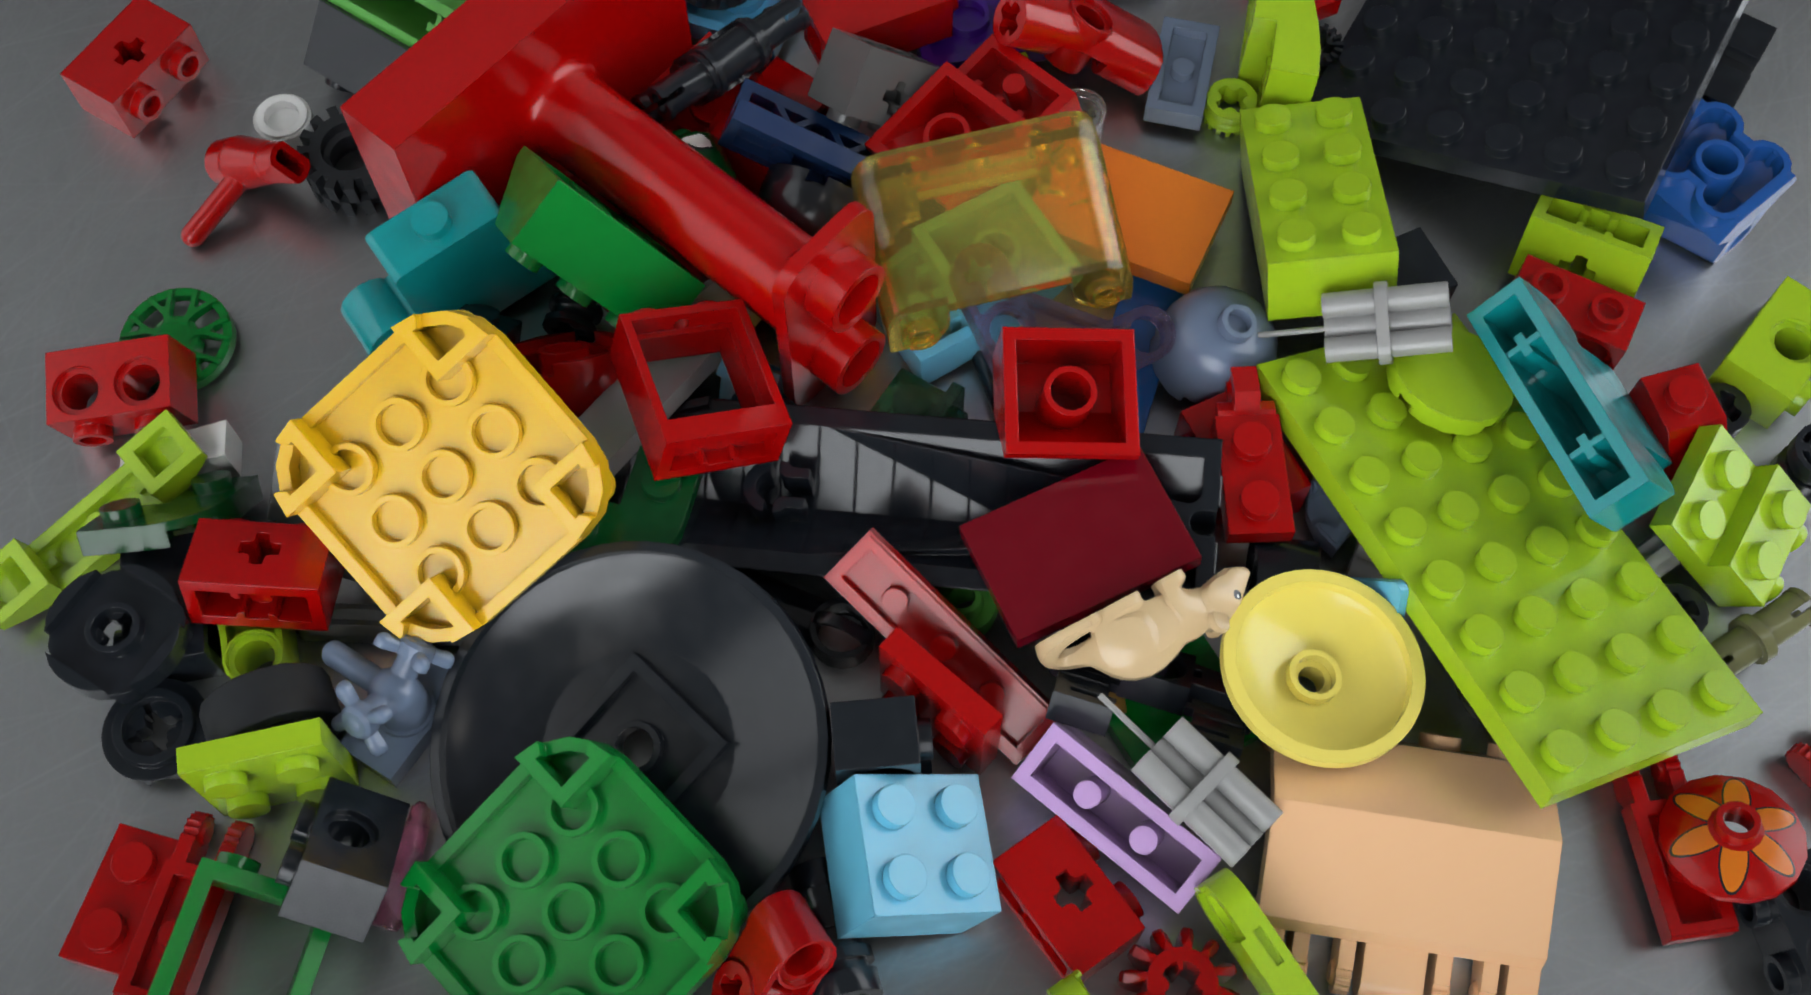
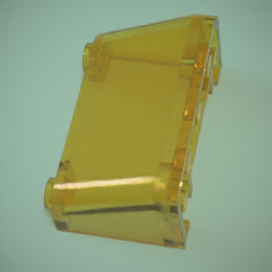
(992, 222)

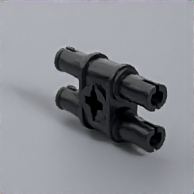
(722, 61)

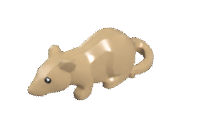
(1142, 637)

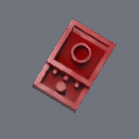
(984, 92)

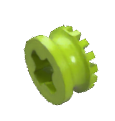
(1231, 91)

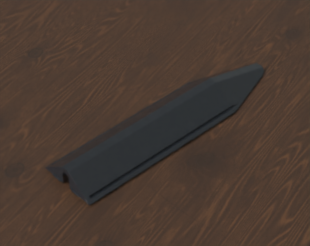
(911, 484)

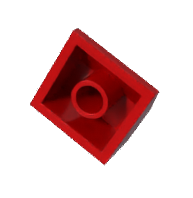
(1066, 393)

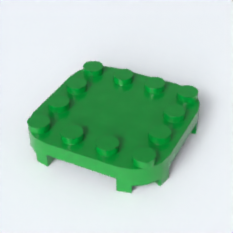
(572, 886)

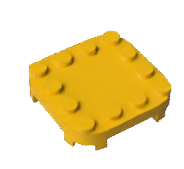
(443, 475)

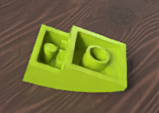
(1281, 50)

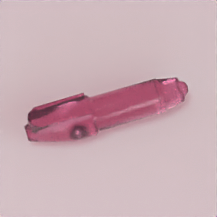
(410, 850)

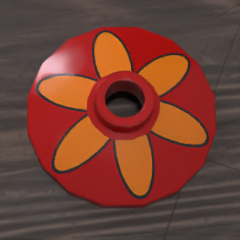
(1725, 862)

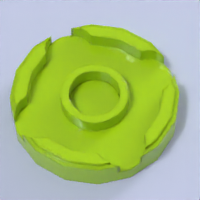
(1454, 389)

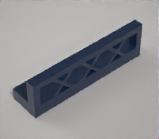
(774, 139)

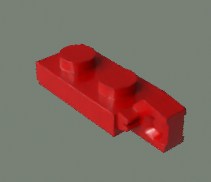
(1253, 464)

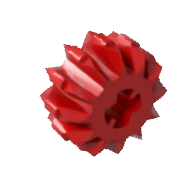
(1176, 962)

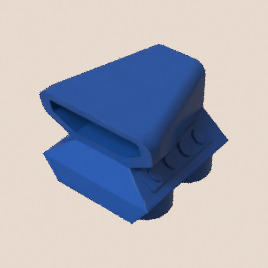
(1718, 183)

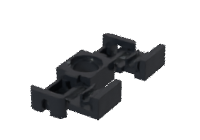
(1178, 686)

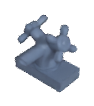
(396, 718)

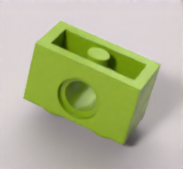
(1773, 355)

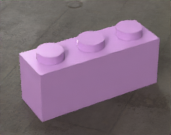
(1116, 814)

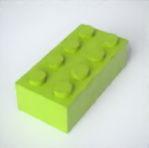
(1314, 203)

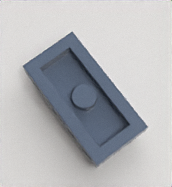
(1184, 78)

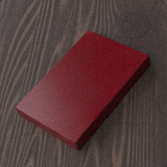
(1078, 546)

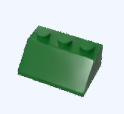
(587, 244)

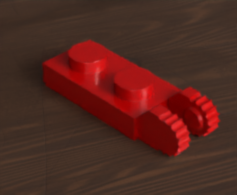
(166, 904)
(1677, 909)

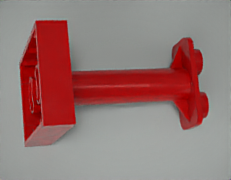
(564, 88)

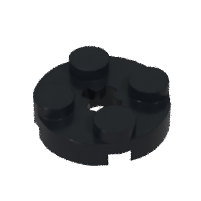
(140, 661)

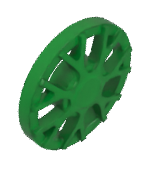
(185, 330)

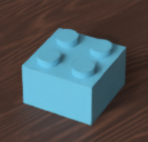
(908, 855)

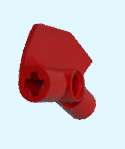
(1074, 31)

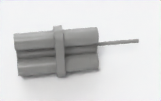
(1383, 322)
(1203, 788)

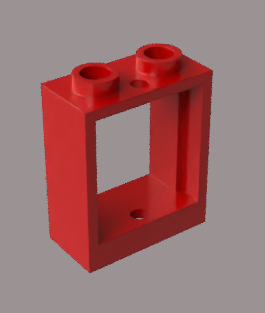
(705, 440)

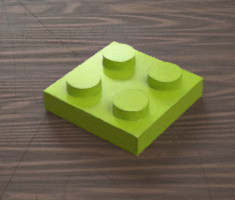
(266, 767)

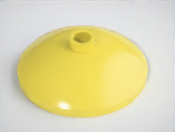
(1343, 641)

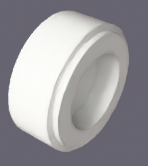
(283, 119)

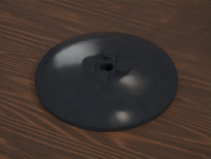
(655, 645)

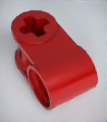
(778, 951)

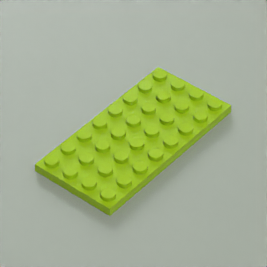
(1521, 596)

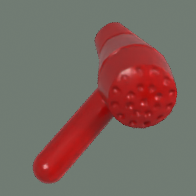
(238, 166)

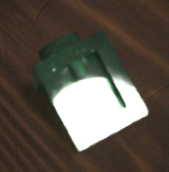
(915, 396)

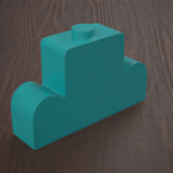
(438, 260)
(1575, 406)

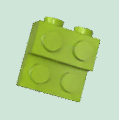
(1731, 520)

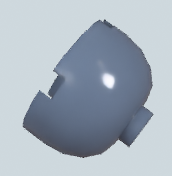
(1213, 332)

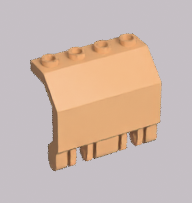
(1415, 867)

